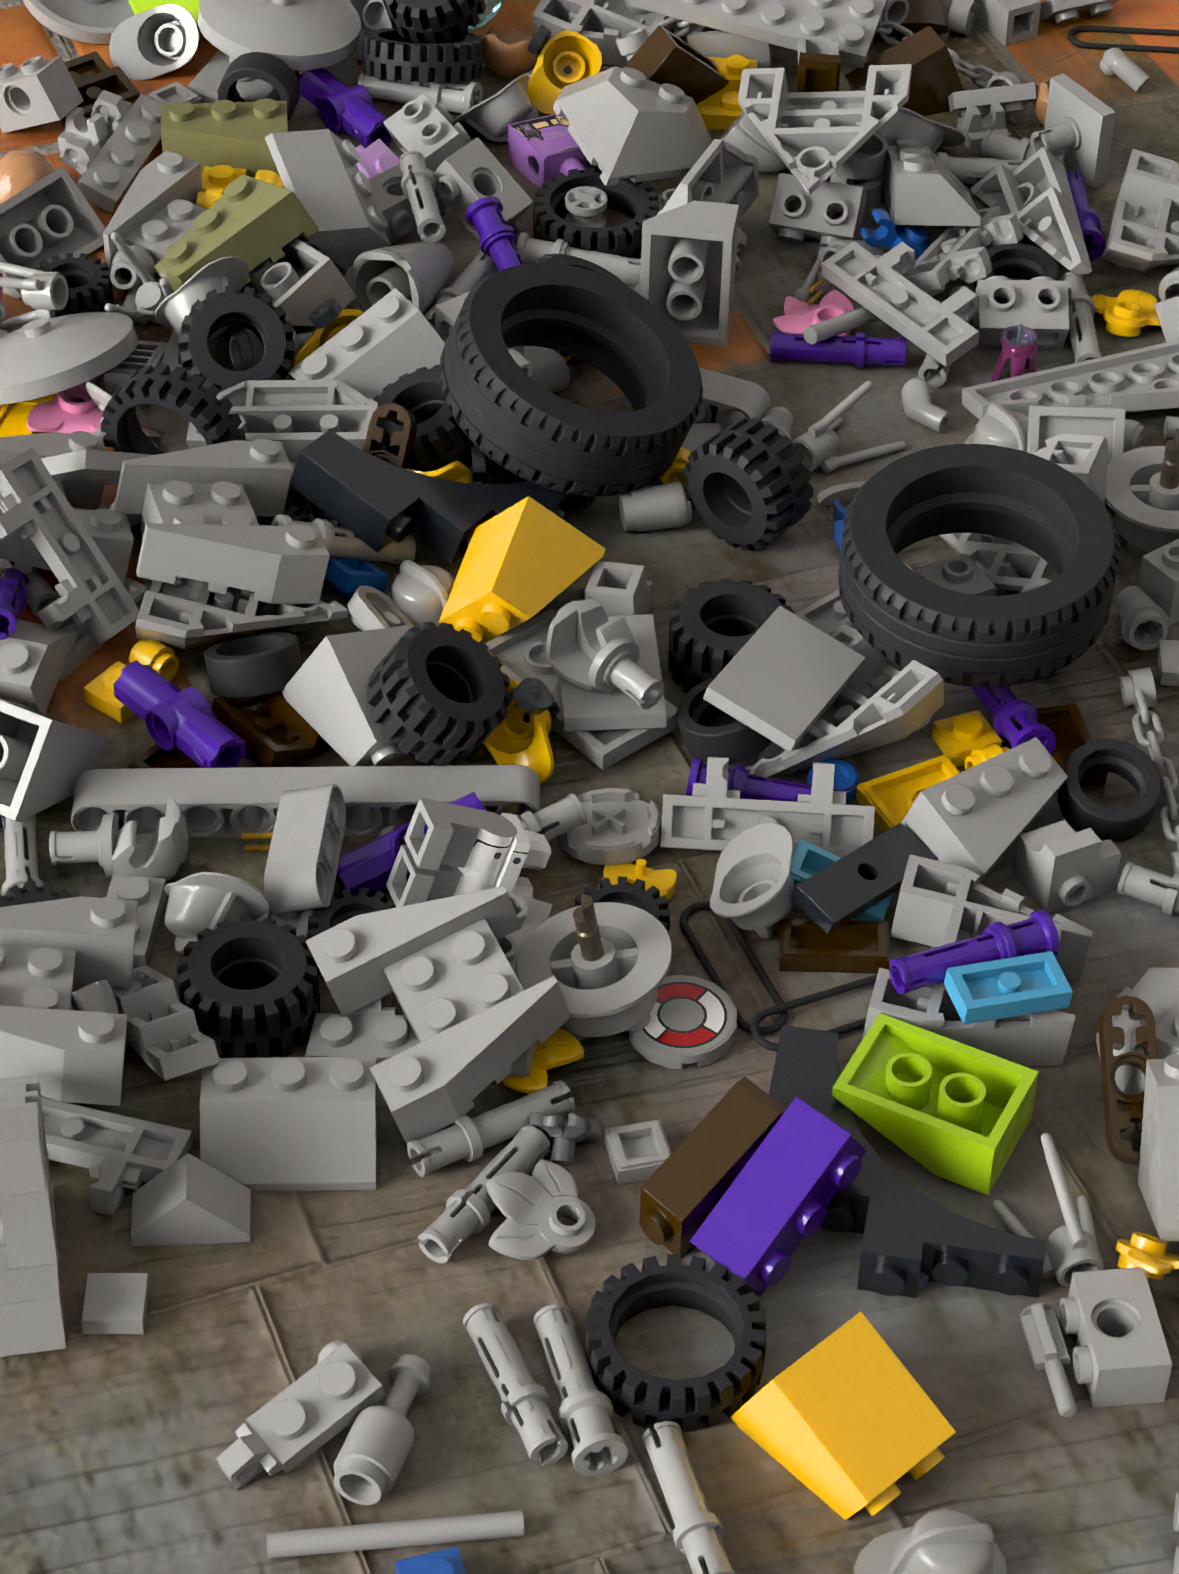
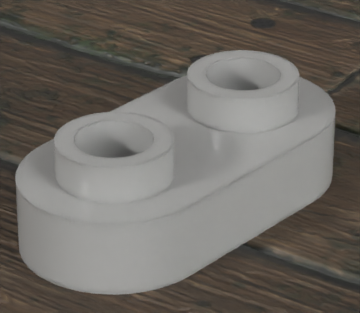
(375, 610)

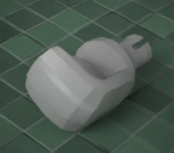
(599, 653)
(125, 852)

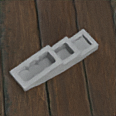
(162, 1027)

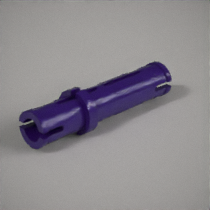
(839, 349)
(11, 601)

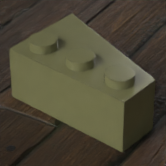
(224, 132)
(245, 222)

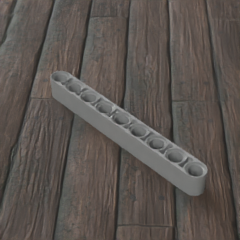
(248, 798)

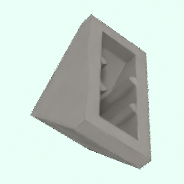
(191, 1206)

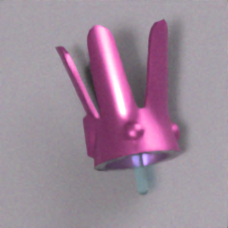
(1019, 345)

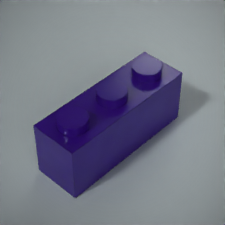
(780, 1196)

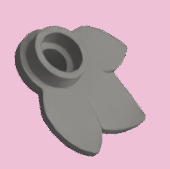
(533, 1210)

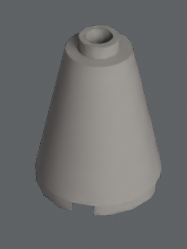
(413, 269)

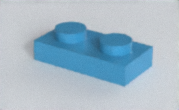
(1008, 987)

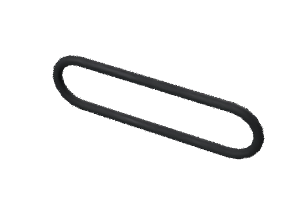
(1074, 41)
(750, 955)
(807, 1000)

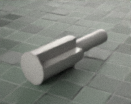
(1049, 1352)

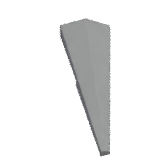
(1044, 206)

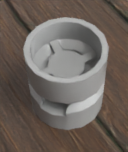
(866, 169)

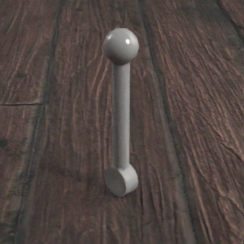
(803, 293)

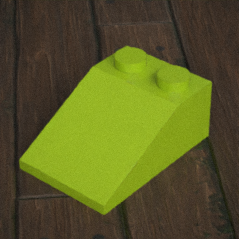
(939, 1100)

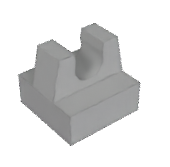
(976, 125)
(85, 129)

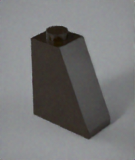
(673, 61)
(932, 72)
(705, 1166)

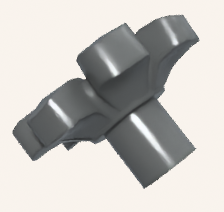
(566, 1133)

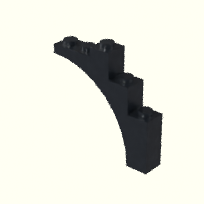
(390, 502)
(899, 1224)

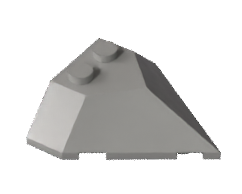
(633, 125)
(821, 129)
(1145, 215)
(1011, 564)
(190, 616)
(869, 712)

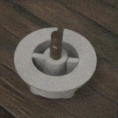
(1145, 495)
(605, 963)

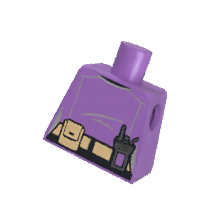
(544, 149)

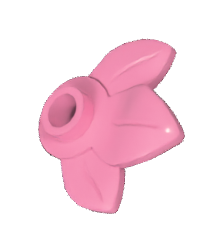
(800, 315)
(67, 413)

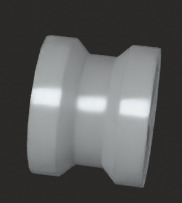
(586, 207)

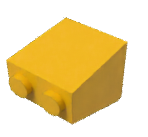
(516, 569)
(847, 1421)

